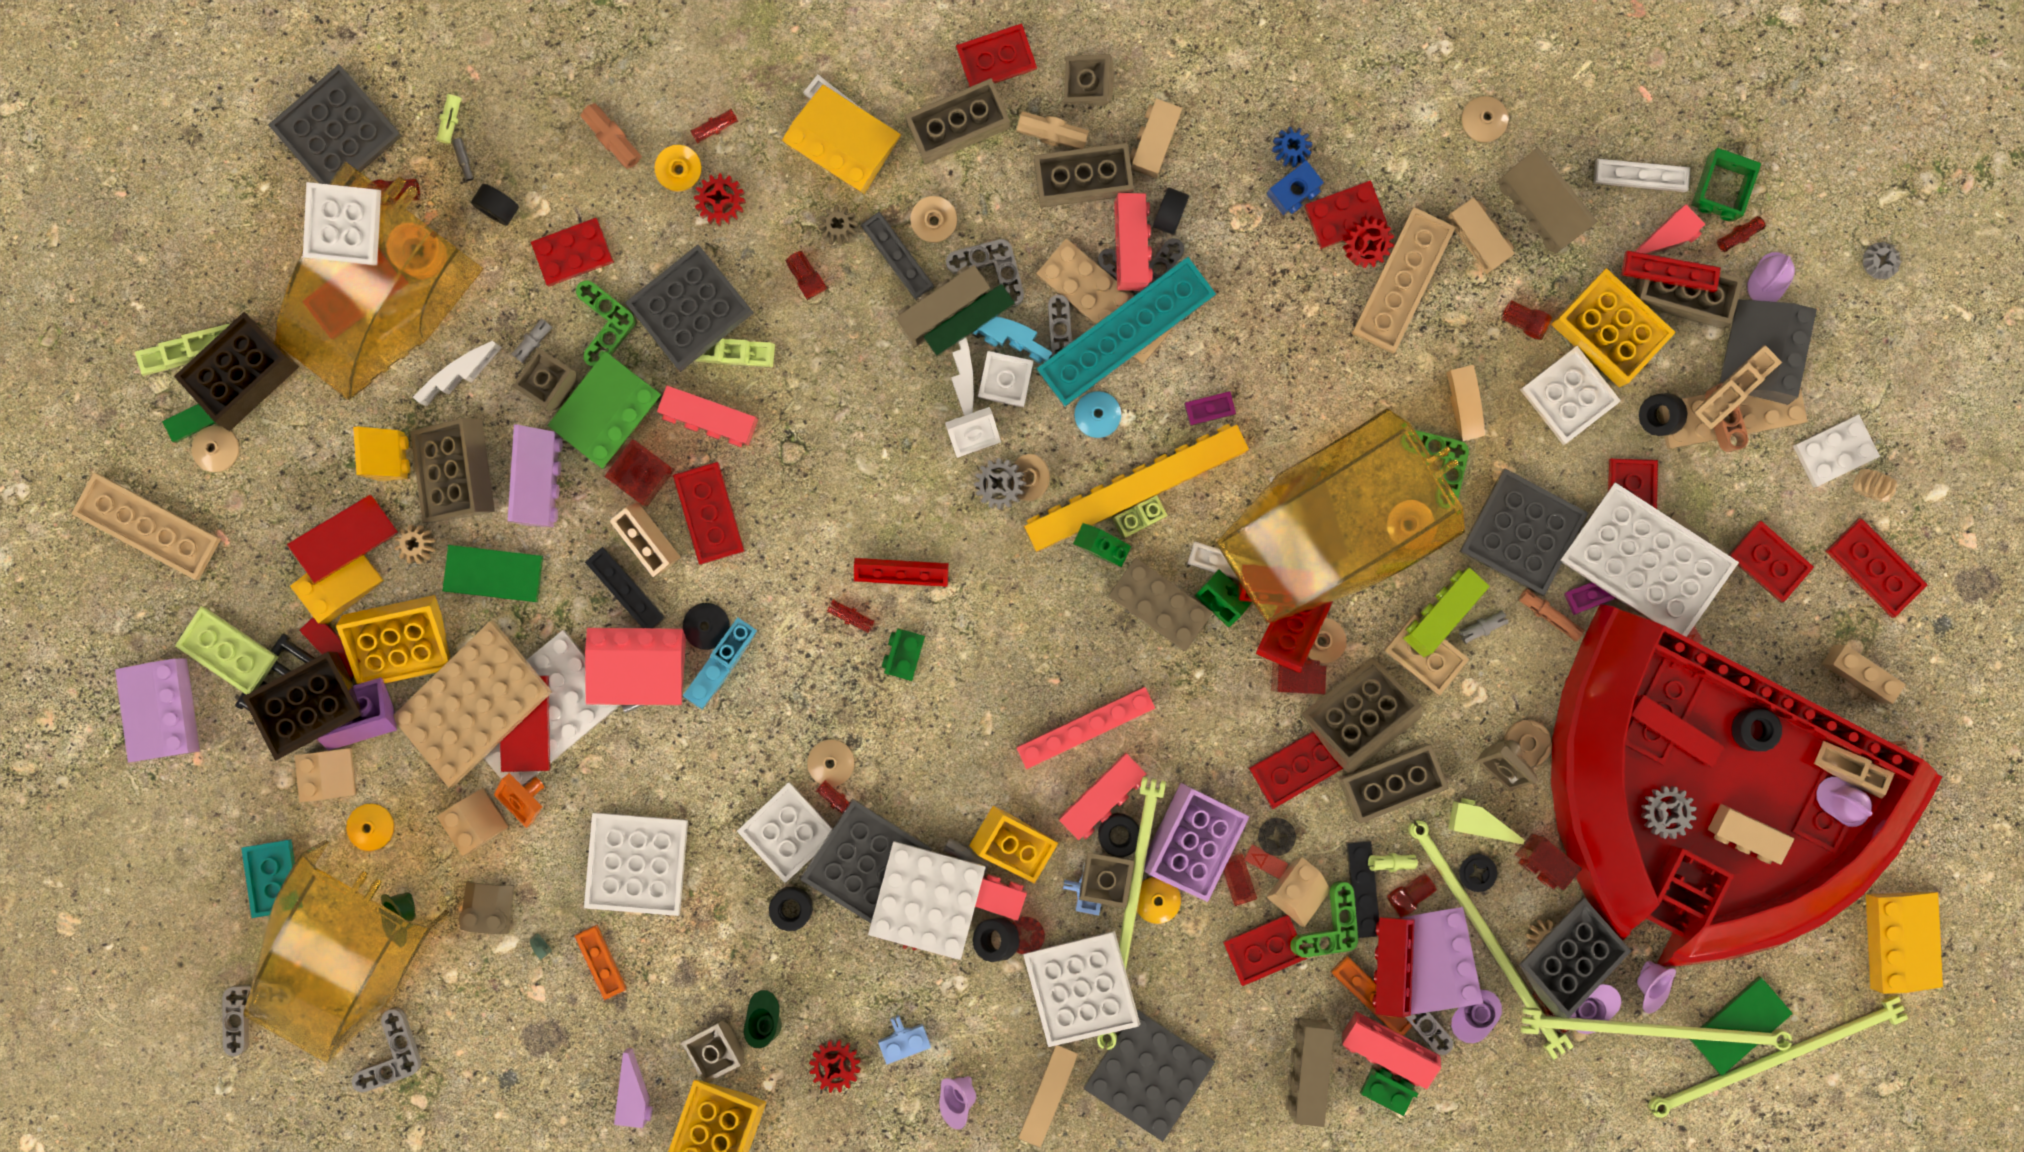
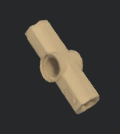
(1052, 131)

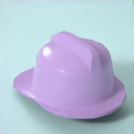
(1771, 277)
(1844, 801)
(1655, 984)
(1600, 1005)
(1475, 1022)
(955, 1100)

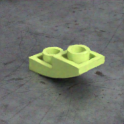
(1139, 517)

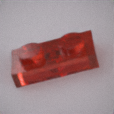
(1239, 880)

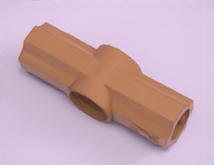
(610, 135)

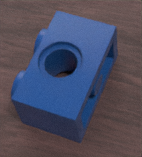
(1302, 176)

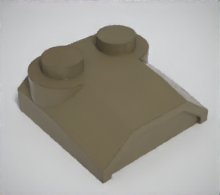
(1088, 79)
(546, 380)
(1507, 765)
(1106, 879)
(486, 908)
(714, 1051)

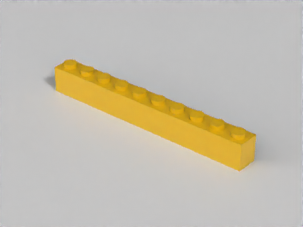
(1136, 488)

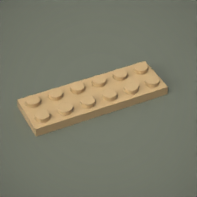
(1403, 280)
(1088, 288)
(1756, 412)
(146, 526)

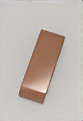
(1735, 427)

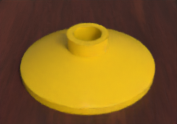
(670, 160)
(381, 827)
(1167, 909)

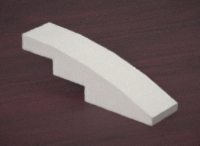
(465, 367)
(964, 382)

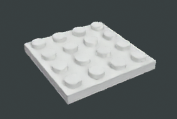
(636, 864)
(927, 900)
(1081, 989)

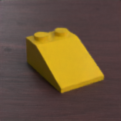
(381, 453)
(338, 591)
(1013, 844)

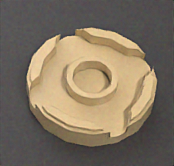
(1533, 739)

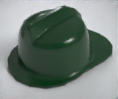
(400, 904)
(762, 1019)

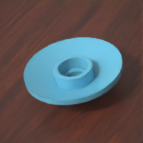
(1095, 426)

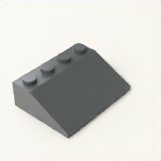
(1785, 331)
(1573, 959)

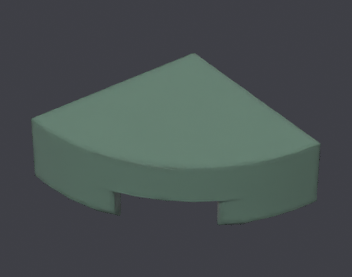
(539, 946)

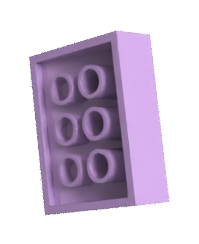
(534, 477)
(157, 709)
(1194, 842)
(1443, 963)

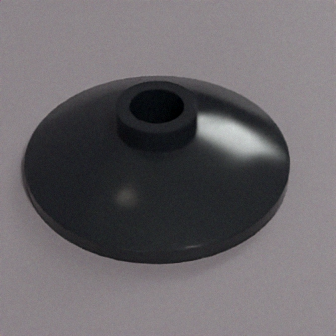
(717, 621)

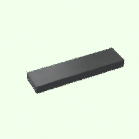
(897, 255)

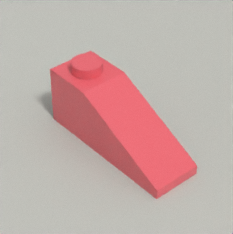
(1675, 231)

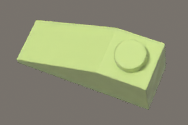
(1475, 820)

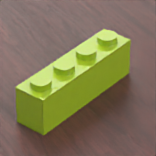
(1445, 612)

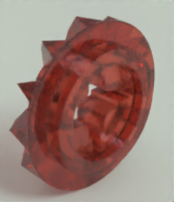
(1037, 937)

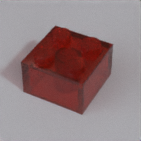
(639, 473)
(1310, 680)
(1548, 862)

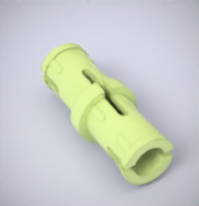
(452, 103)
(1392, 862)

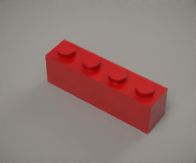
(1394, 966)

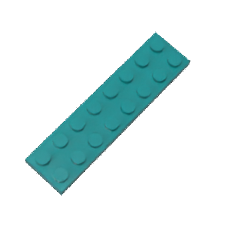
(1126, 331)

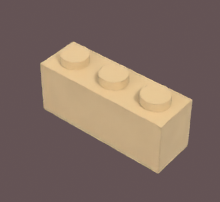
(1155, 138)
(1481, 235)
(645, 539)
(1863, 674)
(1750, 835)

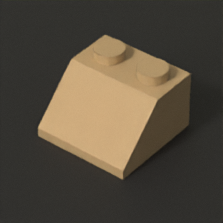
(325, 775)
(472, 822)
(1300, 891)

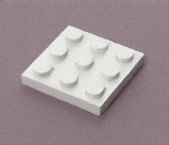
(341, 223)
(1570, 395)
(786, 832)

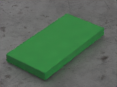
(492, 573)
(1754, 1010)

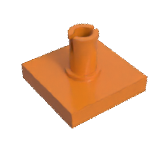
(520, 799)

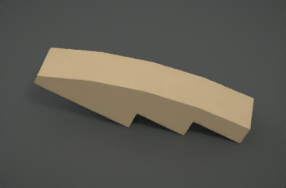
(1737, 387)
(1047, 1096)

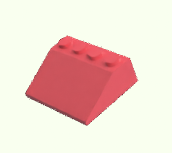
(634, 666)

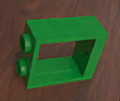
(1736, 164)

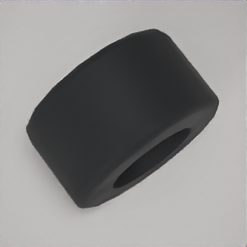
(495, 204)
(1171, 210)
(1648, 414)
(1742, 729)
(1108, 845)
(786, 923)
(983, 944)

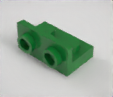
(903, 654)
(1387, 1091)

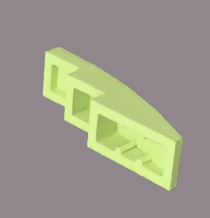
(176, 351)
(740, 353)

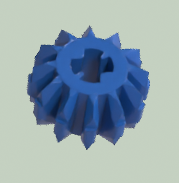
(1293, 155)

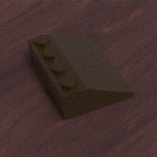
(236, 372)
(304, 704)

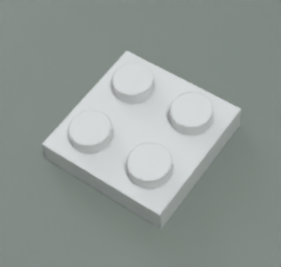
(1005, 379)
(973, 432)

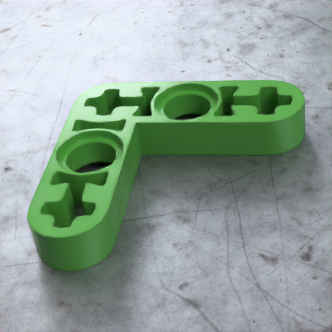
(612, 325)
(1462, 459)
(1337, 934)

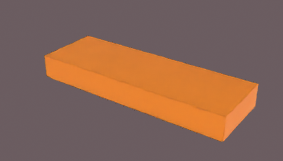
(600, 962)

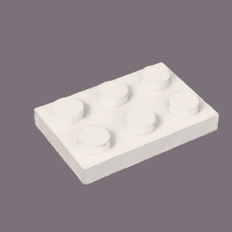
(1836, 451)

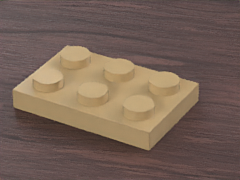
(1434, 670)

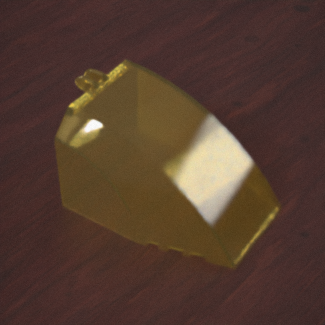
(363, 318)
(1343, 519)
(330, 959)

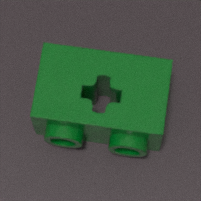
(1102, 545)
(1222, 598)

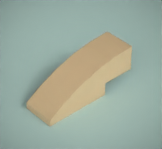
(1466, 402)
(1854, 769)

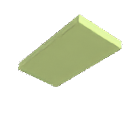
(226, 651)

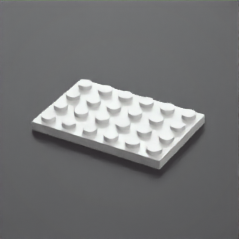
(1649, 561)
(568, 710)

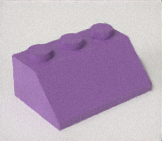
(375, 720)

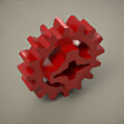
(719, 190)
(1377, 245)
(842, 1071)

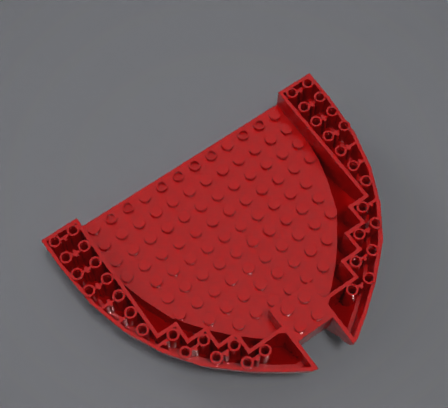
(1693, 885)

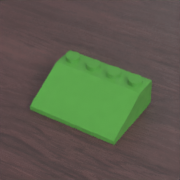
(604, 410)

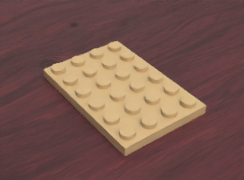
(471, 704)

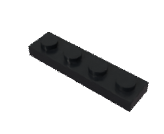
(625, 589)
(1364, 887)

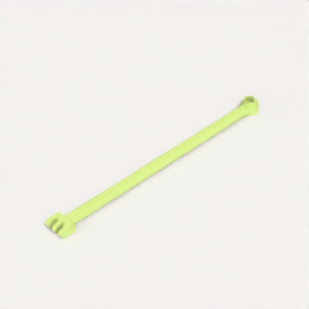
(1137, 876)
(1489, 939)
(1887, 1013)
(1537, 1020)

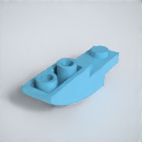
(1020, 337)
(720, 663)

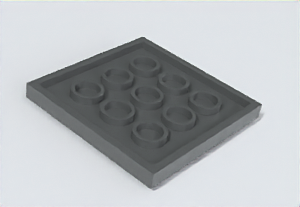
(334, 126)
(689, 308)
(1523, 532)
(855, 859)
(1149, 1076)

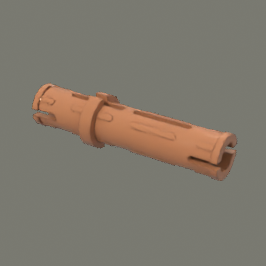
(1554, 617)

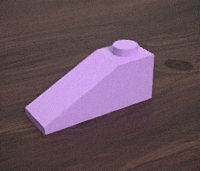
(632, 1098)

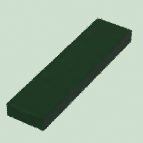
(969, 320)

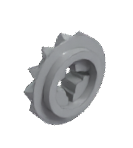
(1871, 261)

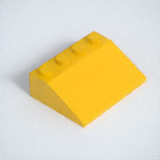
(841, 138)
(1613, 328)
(395, 640)
(1904, 942)
(717, 1120)

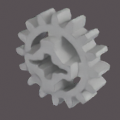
(1006, 477)
(1675, 807)

